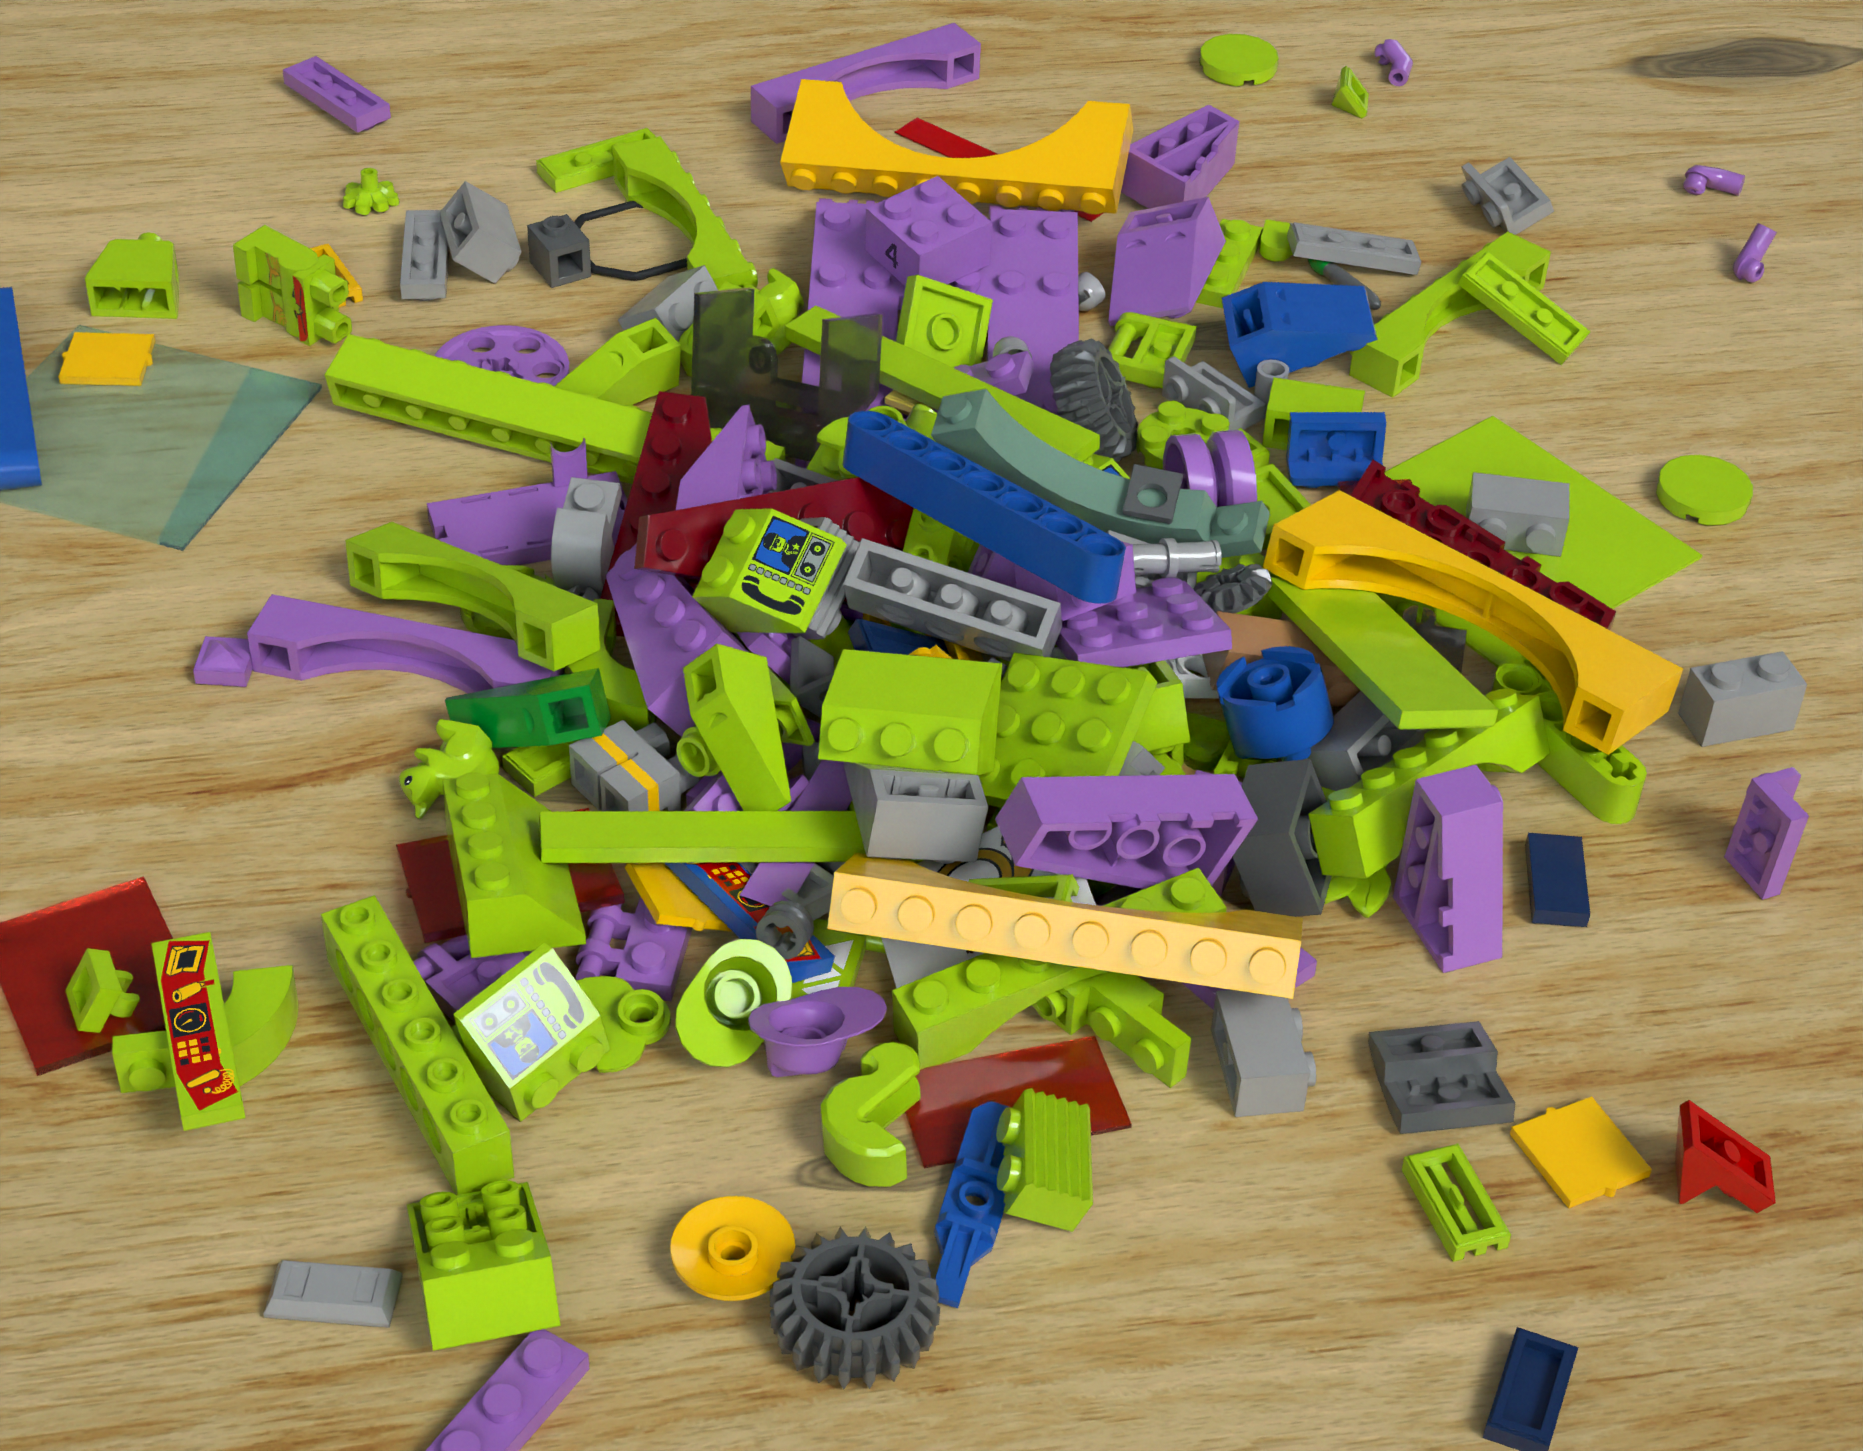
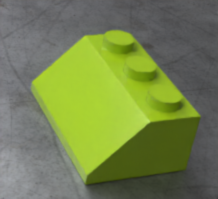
(912, 712)

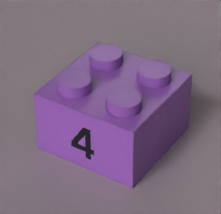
(928, 233)

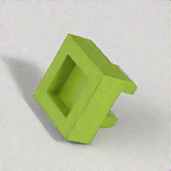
(99, 991)

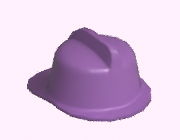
(813, 1029)

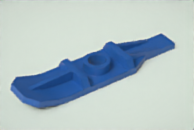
(963, 1229)

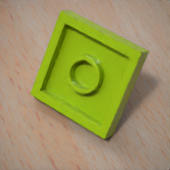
(944, 321)

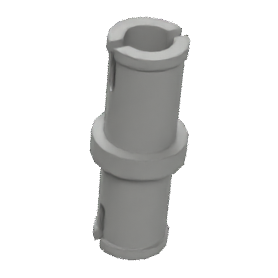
(1171, 558)

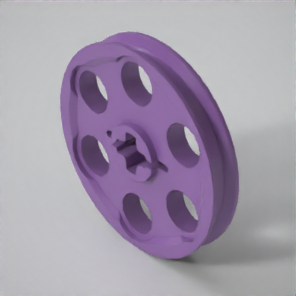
(504, 356)

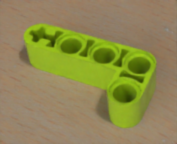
(1599, 781)

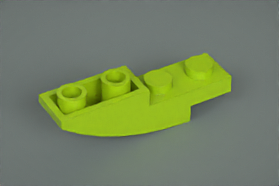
(1126, 1014)

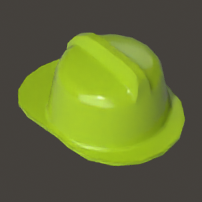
(722, 996)

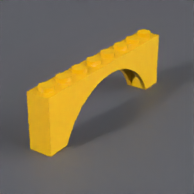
(1068, 170)
(1600, 678)
(919, 905)

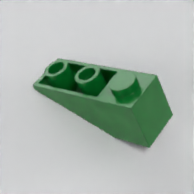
(537, 710)

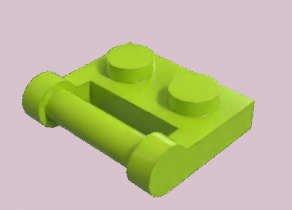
(1160, 342)

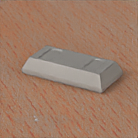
(333, 1293)

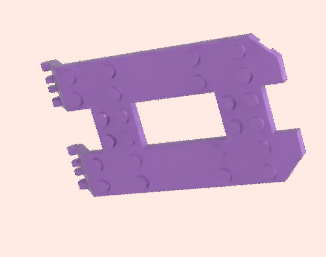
(1028, 278)

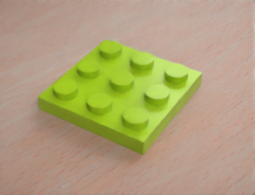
(1064, 721)

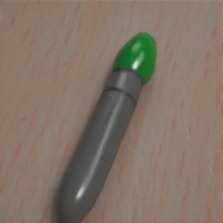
(1340, 277)

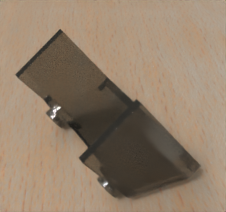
(742, 369)

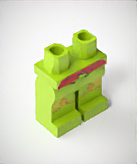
(290, 286)

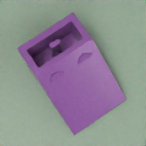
(1164, 259)
(730, 466)

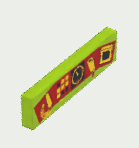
(197, 1031)

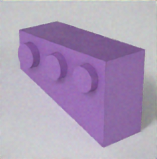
(1181, 159)
(1454, 868)

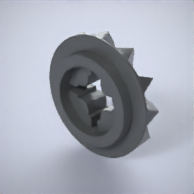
(1235, 588)

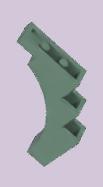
(989, 436)

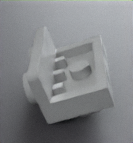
(1506, 196)
(1212, 392)

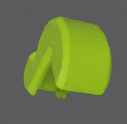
(862, 1108)

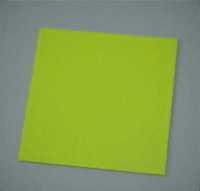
(1607, 543)

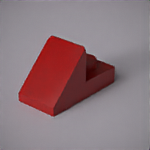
(1718, 1156)

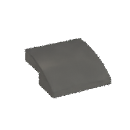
(1440, 1077)

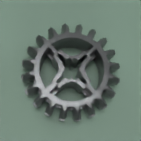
(1095, 396)
(888, 1324)

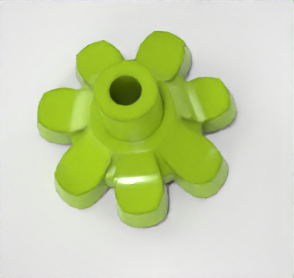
(370, 193)

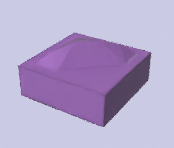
(223, 662)

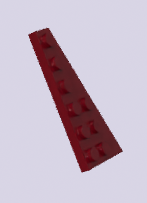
(673, 443)
(686, 538)
(1472, 540)

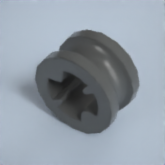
(782, 915)

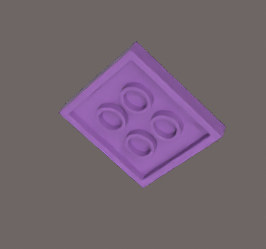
(1146, 628)

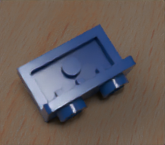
(1333, 446)

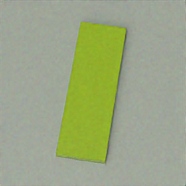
(1385, 657)

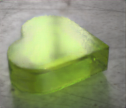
(1207, 742)

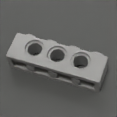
(950, 603)

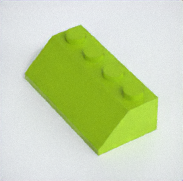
(502, 885)

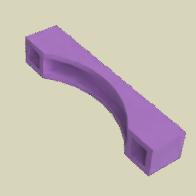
(924, 60)
(317, 639)

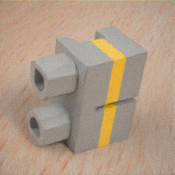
(629, 770)

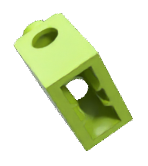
(135, 279)

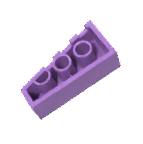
(663, 634)
(1126, 826)

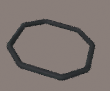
(617, 273)

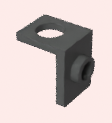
(1147, 477)
(810, 674)

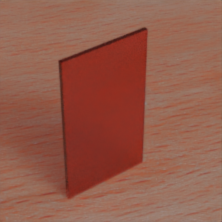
(954, 1089)

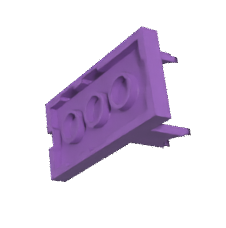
(515, 522)

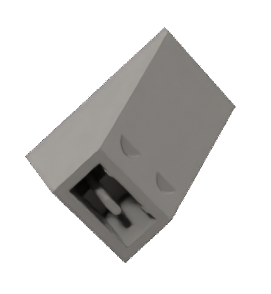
(917, 812)

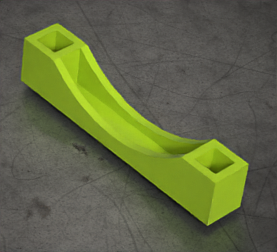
(655, 179)
(1397, 355)
(544, 620)
(1367, 822)
(967, 1002)

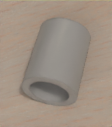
(1265, 372)

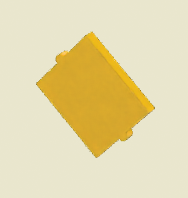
(107, 359)
(671, 899)
(1580, 1152)

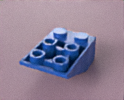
(1296, 324)

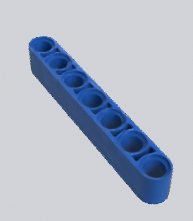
(17, 439)
(984, 507)

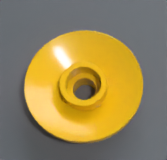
(727, 1230)

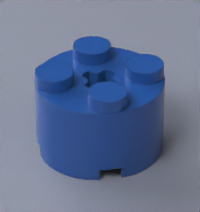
(1275, 704)

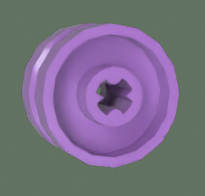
(1219, 466)

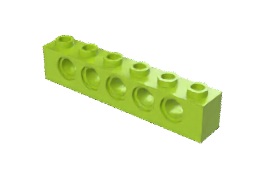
(418, 1047)

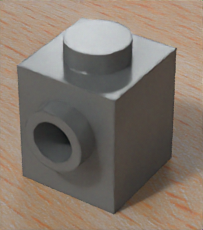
(559, 250)

